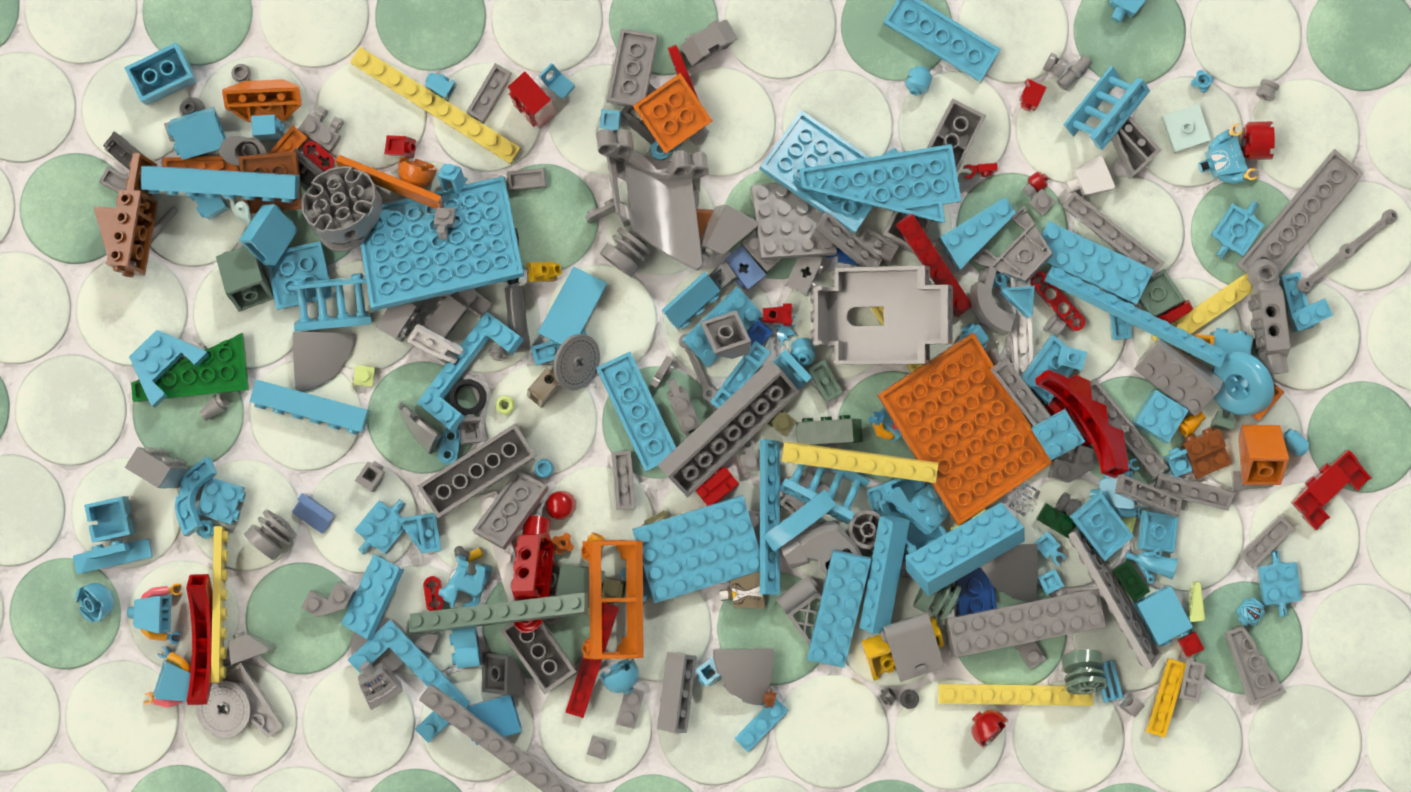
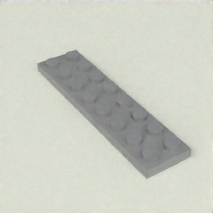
(1303, 213)
(1117, 600)

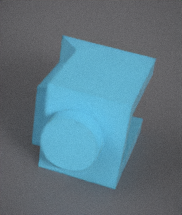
(453, 174)

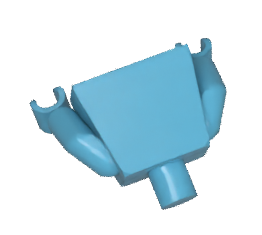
(1123, 506)

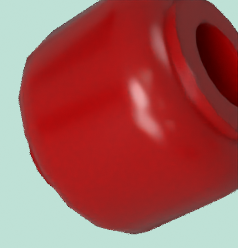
(1038, 181)

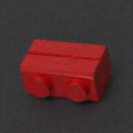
(717, 486)

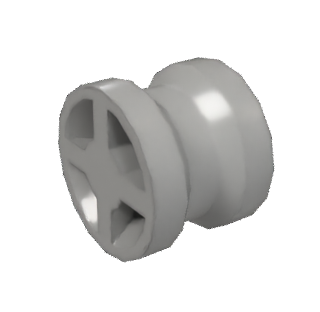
(1267, 90)
(1054, 325)

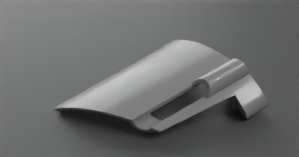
(658, 195)

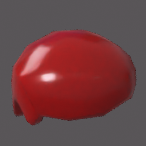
(560, 505)

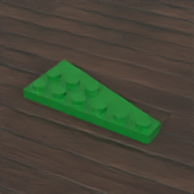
(219, 373)

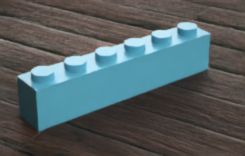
(310, 406)
(884, 573)

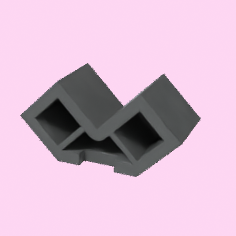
(1081, 463)

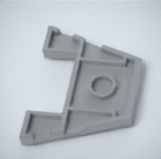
(1023, 256)

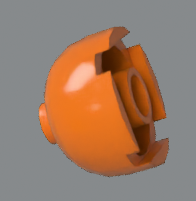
(416, 172)

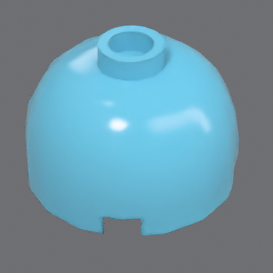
(95, 601)
(621, 677)

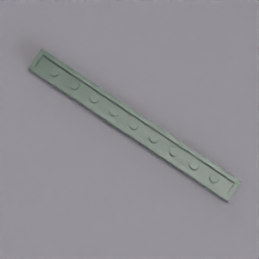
(499, 613)

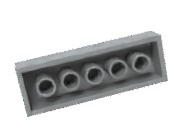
(477, 471)

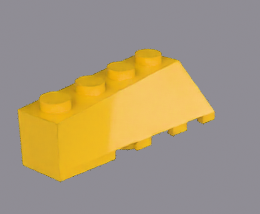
(879, 654)

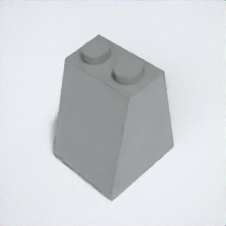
(724, 230)

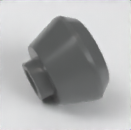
(191, 105)

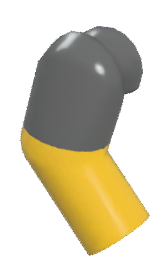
(470, 556)

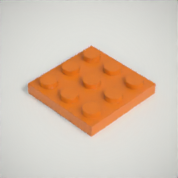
(672, 113)

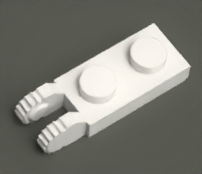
(434, 344)

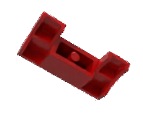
(1326, 485)

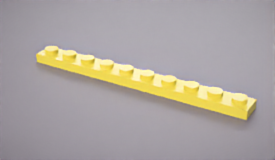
(435, 105)

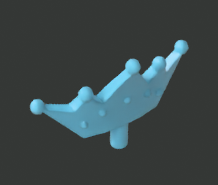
(785, 331)

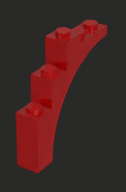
(1093, 416)
(200, 604)

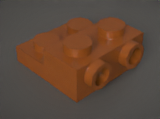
(1206, 452)

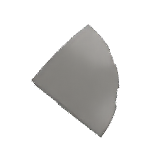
(319, 357)
(419, 428)
(745, 672)

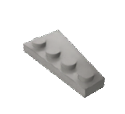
(1251, 666)
(263, 712)

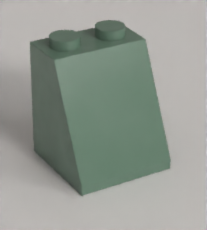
(244, 278)
(570, 579)

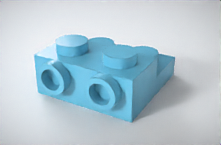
(221, 501)

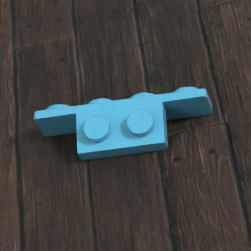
(116, 554)

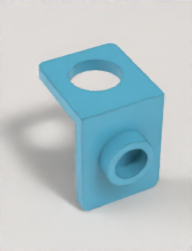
(557, 83)
(1072, 358)

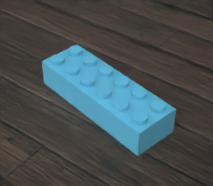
(965, 549)

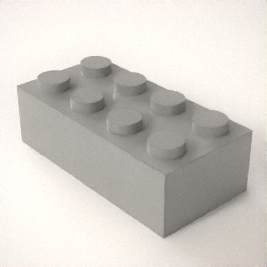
(1179, 375)
(157, 467)
(540, 655)

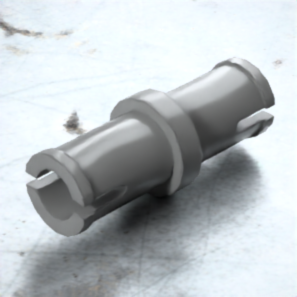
(1074, 72)

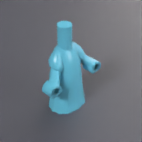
(1155, 563)

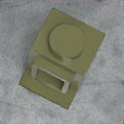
(782, 423)
(613, 588)

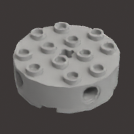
(342, 204)

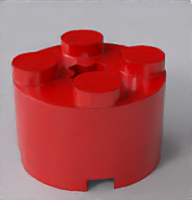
(1259, 140)

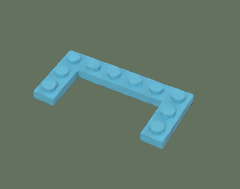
(434, 396)
(392, 636)

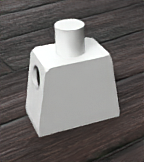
(1091, 178)

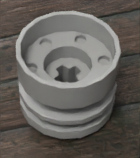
(625, 252)
(270, 534)

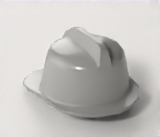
(240, 146)

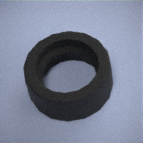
(482, 396)

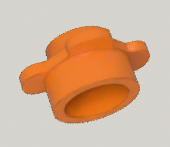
(561, 548)

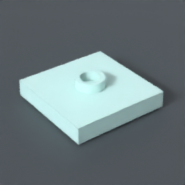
(1186, 128)

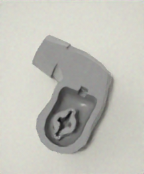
(817, 545)

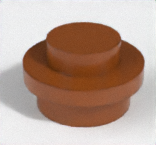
(769, 698)

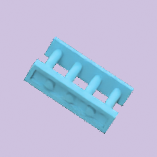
(1116, 117)
(324, 320)
(842, 512)

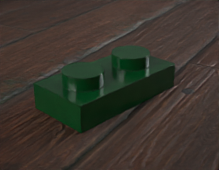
(1056, 520)
(1130, 580)

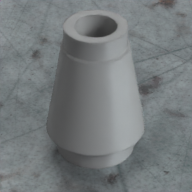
(214, 407)

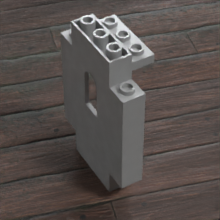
(913, 315)

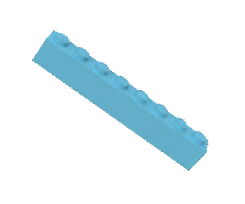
(220, 182)

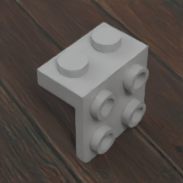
(595, 213)

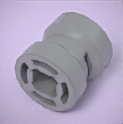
(1055, 65)

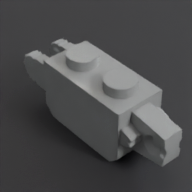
(682, 407)

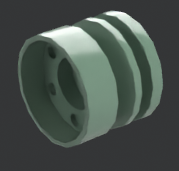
(942, 601)
(1084, 671)

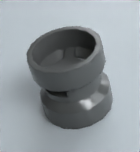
(1067, 504)

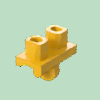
(543, 271)

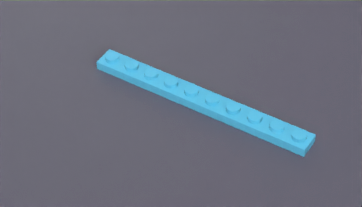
(1136, 316)

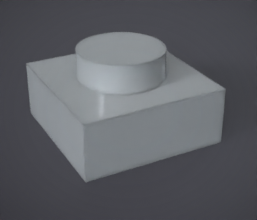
(598, 747)

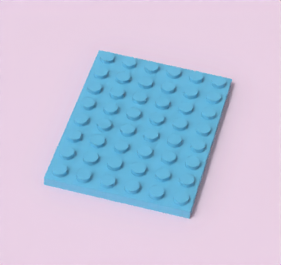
(411, 264)

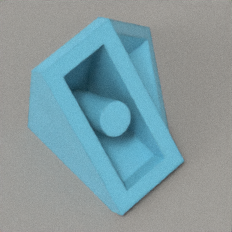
(1021, 298)

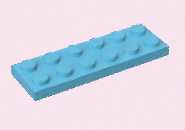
(942, 37)
(1096, 263)
(636, 410)
(838, 608)

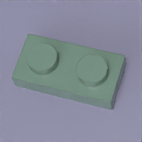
(825, 380)

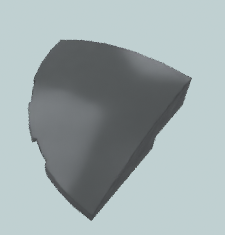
(1015, 572)

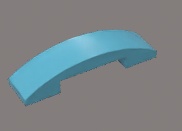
(741, 374)
(799, 520)

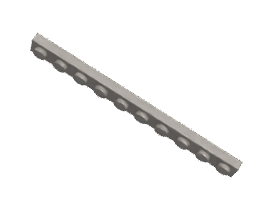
(493, 741)

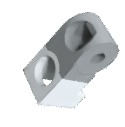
(1130, 704)

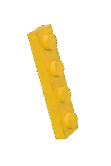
(1166, 697)

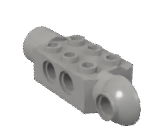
(1269, 297)

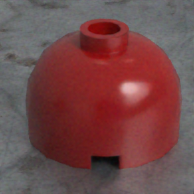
(987, 726)

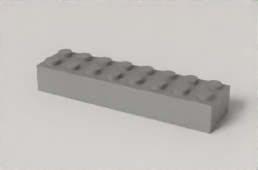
(957, 127)
(729, 428)
(1024, 622)

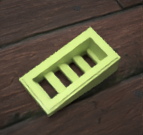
(1195, 605)

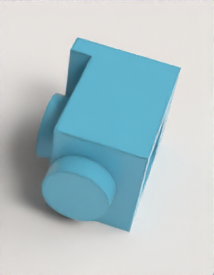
(439, 85)
(704, 673)

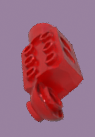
(533, 566)

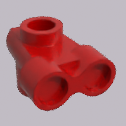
(783, 314)

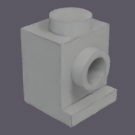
(364, 478)

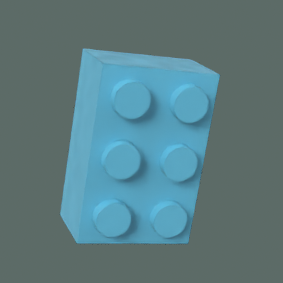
(161, 74)

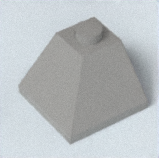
(727, 335)
(247, 646)

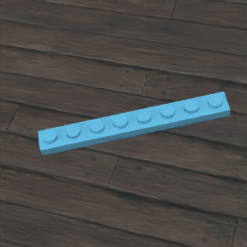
(769, 515)

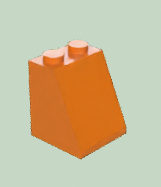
(1262, 454)

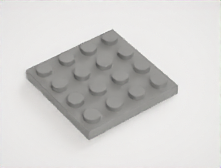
(787, 224)

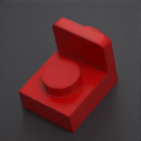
(400, 146)

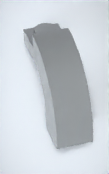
(984, 306)

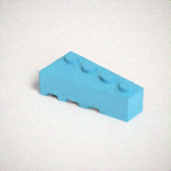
(974, 233)

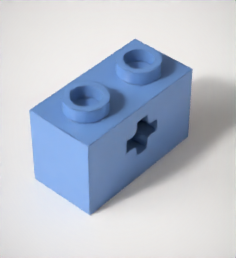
(754, 272)

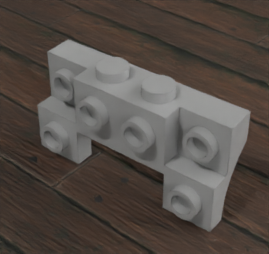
(452, 310)

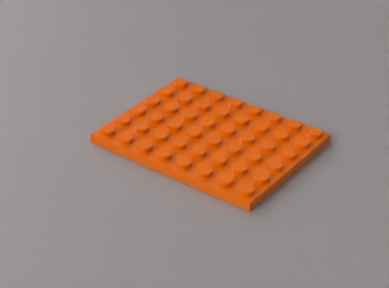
(967, 424)

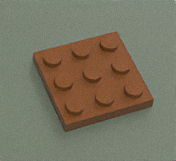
(272, 163)

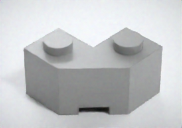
(708, 41)
(320, 605)

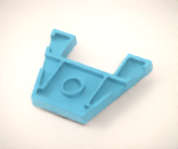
(156, 357)
(924, 509)

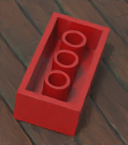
(531, 100)

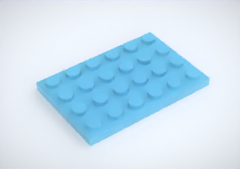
(810, 145)
(698, 548)

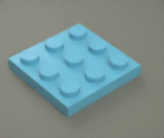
(299, 262)

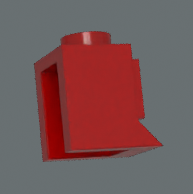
(1031, 95)

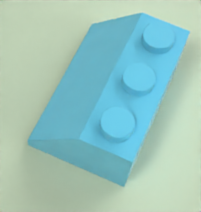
(691, 301)

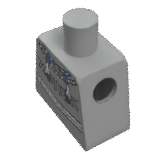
(378, 684)

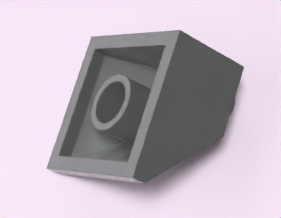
(502, 675)

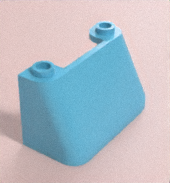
(915, 537)

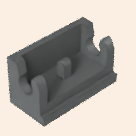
(120, 149)
(307, 169)

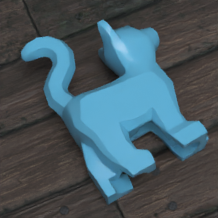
(469, 583)

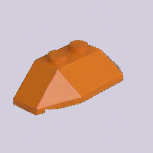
(262, 98)

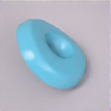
(1245, 385)

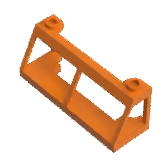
(633, 644)

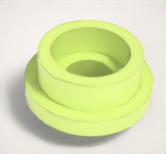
(499, 402)

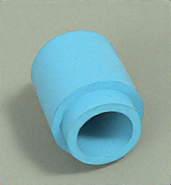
(1295, 442)

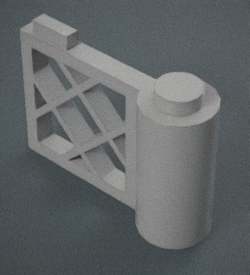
(796, 598)

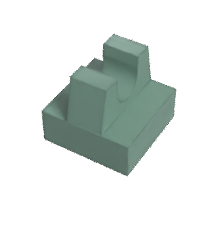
(1223, 423)

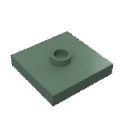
(1160, 295)

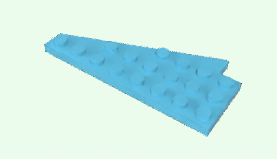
(898, 182)

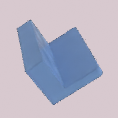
(313, 513)

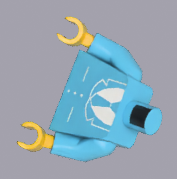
(1226, 159)

